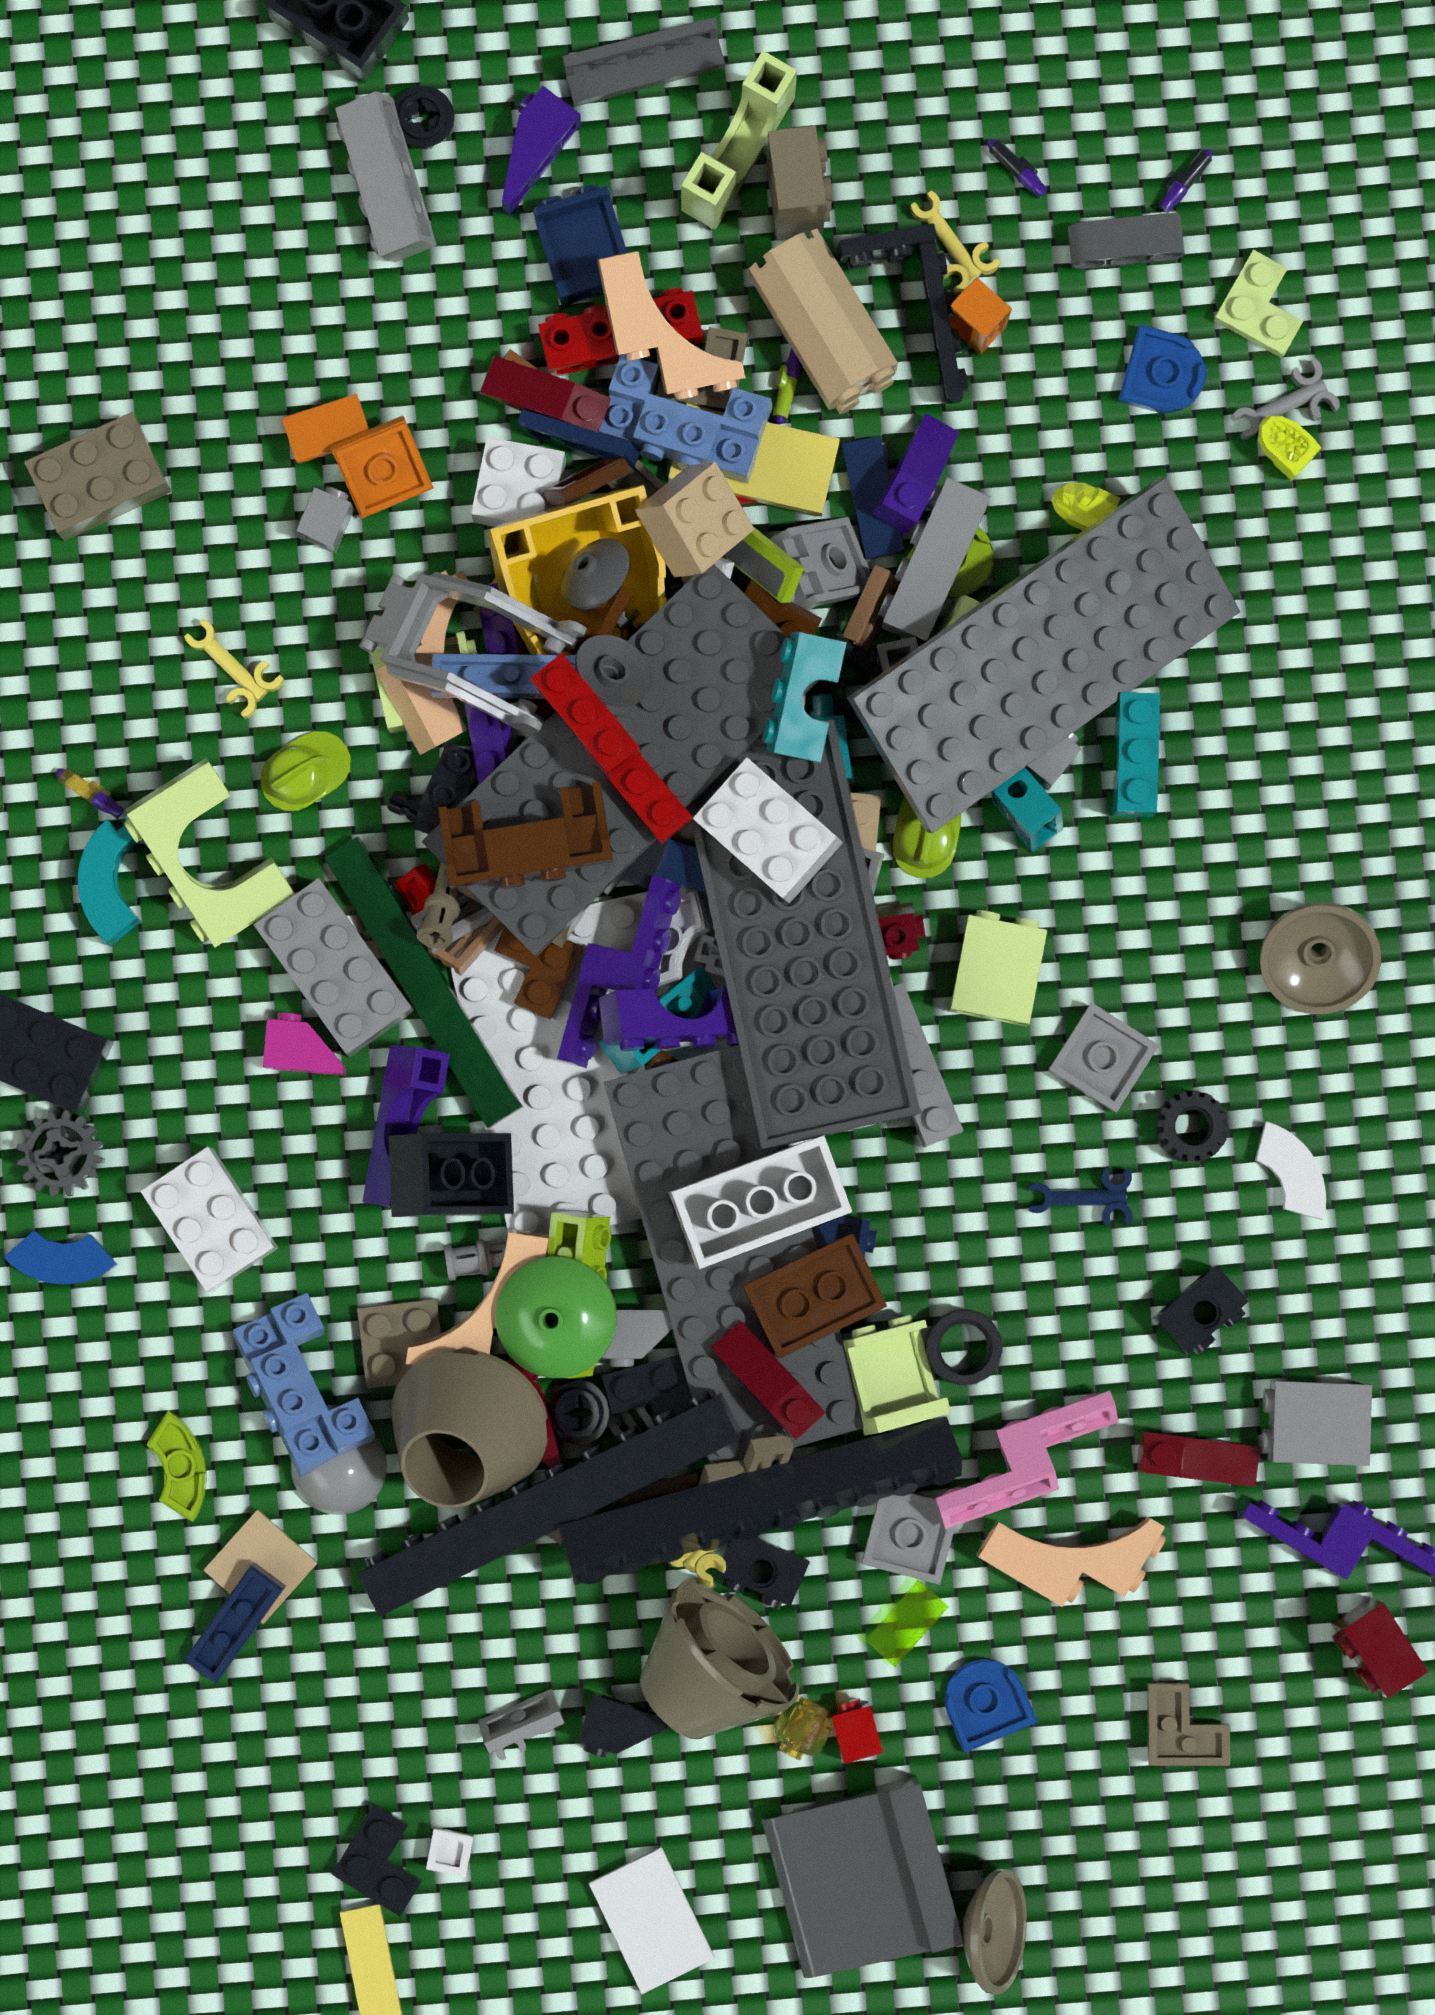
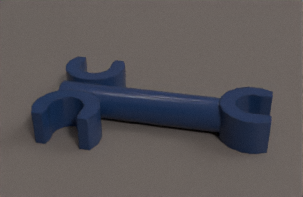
(1113, 1196)

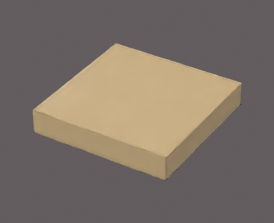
(268, 1547)

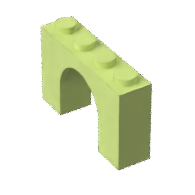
(718, 178)
(217, 909)

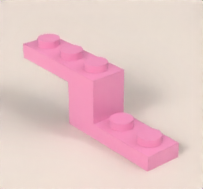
(1027, 1459)

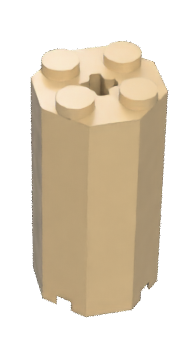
(824, 321)

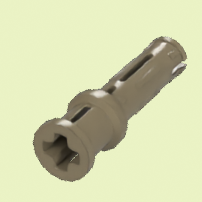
(440, 912)

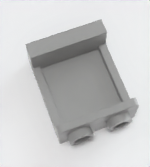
(1318, 1423)

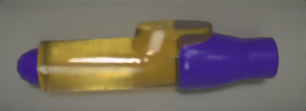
(91, 791)

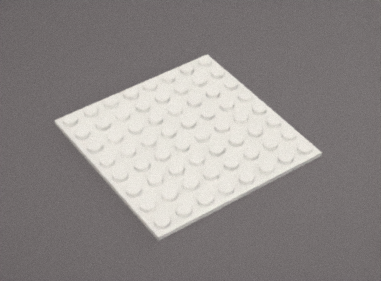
(565, 1133)

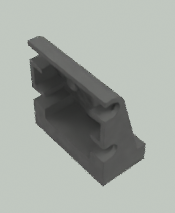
(862, 1879)

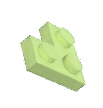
(1249, 310)

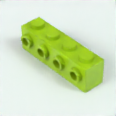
(582, 1238)

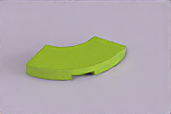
(182, 1464)

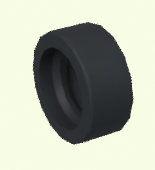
(993, 1354)

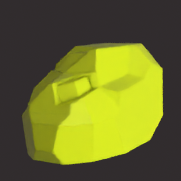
(1287, 444)
(1083, 504)

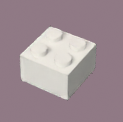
(514, 481)

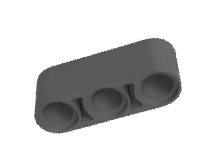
(1126, 241)

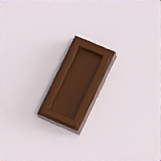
(585, 481)

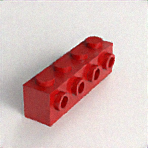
(587, 339)

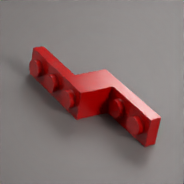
(611, 748)

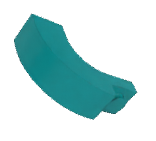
(99, 882)

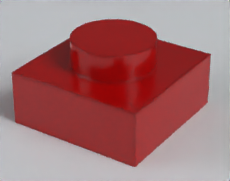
(416, 887)

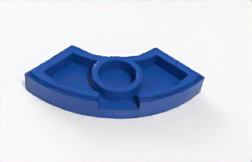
(61, 1262)

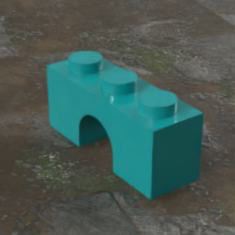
(805, 661)
(1137, 755)

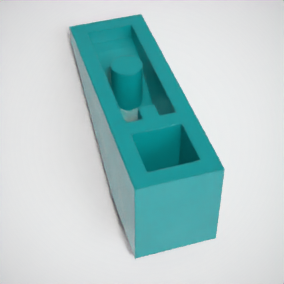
(682, 1000)

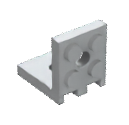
(821, 580)

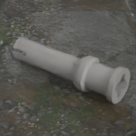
(474, 1258)

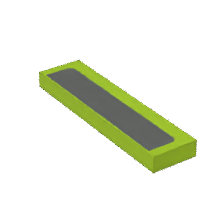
(767, 565)

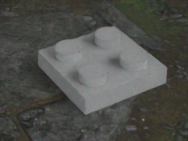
(1103, 1057)
(908, 1538)

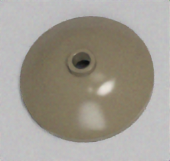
(1324, 978)
(995, 1931)

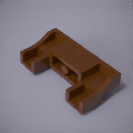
(527, 849)

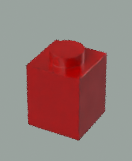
(856, 1730)

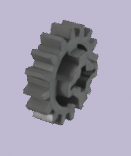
(55, 1136)

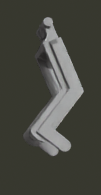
(406, 620)

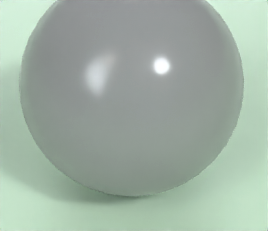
(345, 1481)

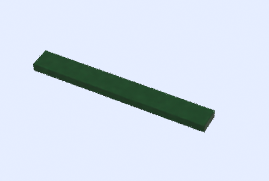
(423, 982)

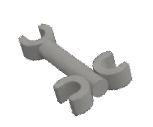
(1311, 390)

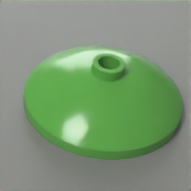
(577, 1298)

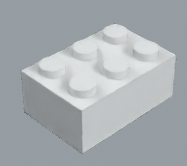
(767, 830)
(209, 1219)

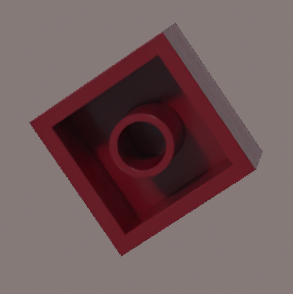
(1378, 1647)

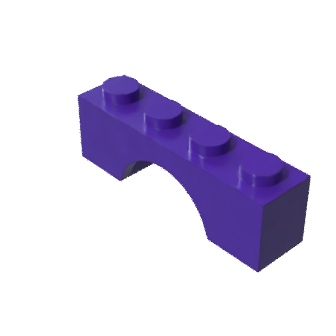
(639, 1018)
(409, 1085)

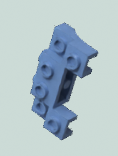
(682, 432)
(289, 1391)

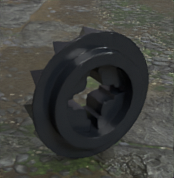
(434, 103)
(571, 1426)

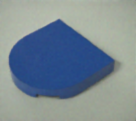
(1162, 372)
(986, 1703)

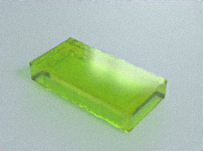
(906, 1623)

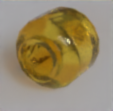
(803, 1728)

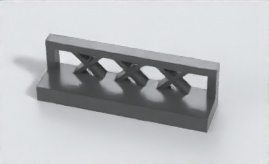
(643, 62)

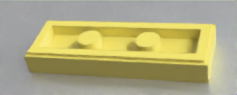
(370, 1961)

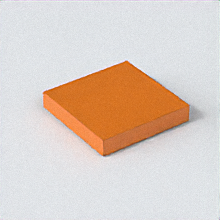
(382, 467)

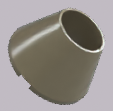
(481, 1404)
(715, 1664)

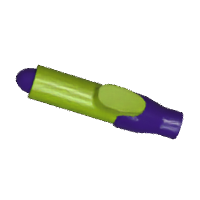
(786, 382)

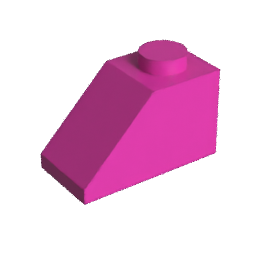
(298, 1048)

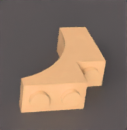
(641, 326)
(426, 718)
(476, 1330)
(1057, 1568)

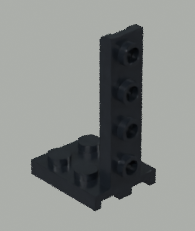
(896, 248)

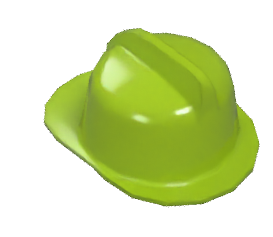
(305, 770)
(922, 852)

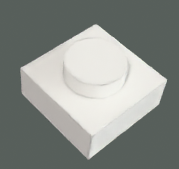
(450, 1852)

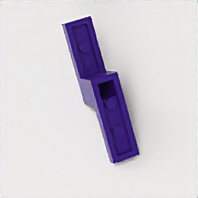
(489, 736)
(613, 970)
(1342, 1537)

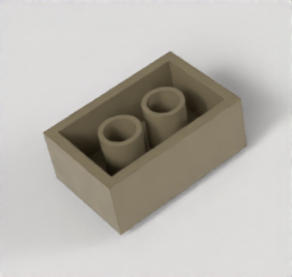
(798, 181)
(97, 476)

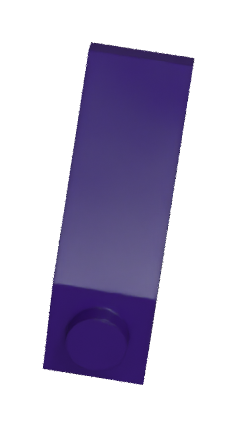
(540, 135)
(916, 474)

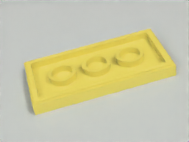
(789, 469)

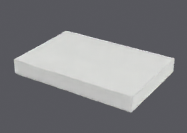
(651, 1920)

